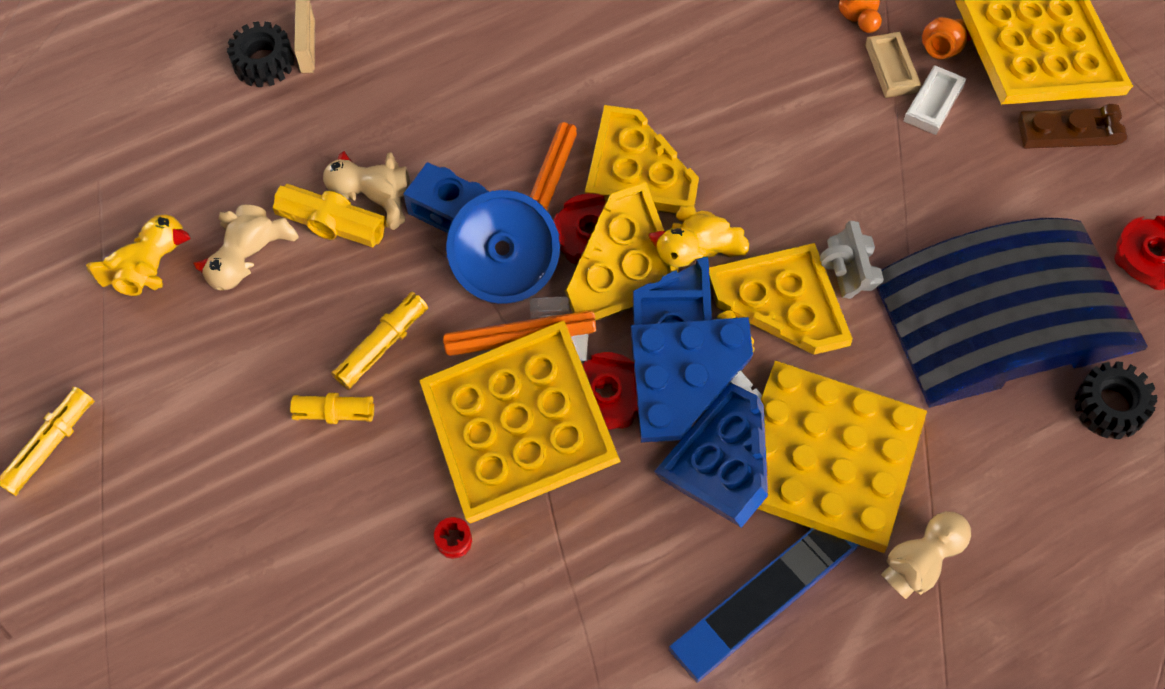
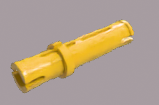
(392, 328)
(45, 440)

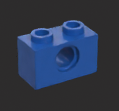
(429, 193)

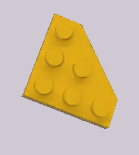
(631, 154)
(618, 255)
(784, 296)

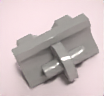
(849, 258)

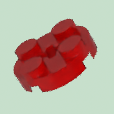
(572, 220)
(1135, 255)
(619, 372)

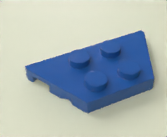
(675, 297)

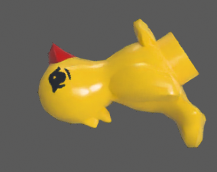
(698, 237)
(138, 262)

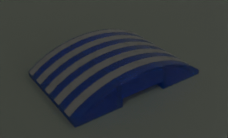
(1005, 307)

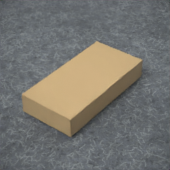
(305, 36)
(892, 64)

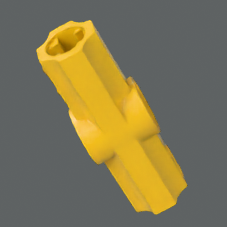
(329, 215)

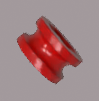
(443, 528)

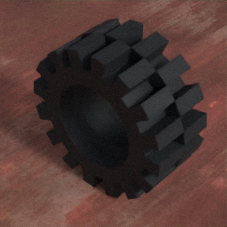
(255, 40)
(1127, 384)

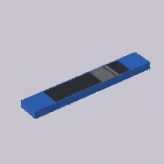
(759, 602)

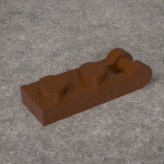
(1072, 127)

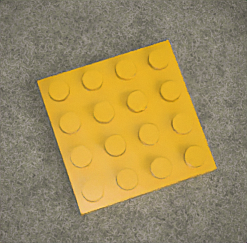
(1044, 49)
(518, 422)
(836, 455)

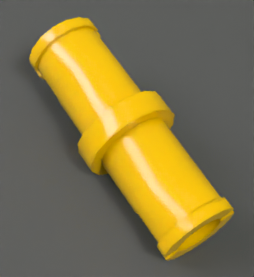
(332, 408)

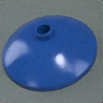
(507, 218)

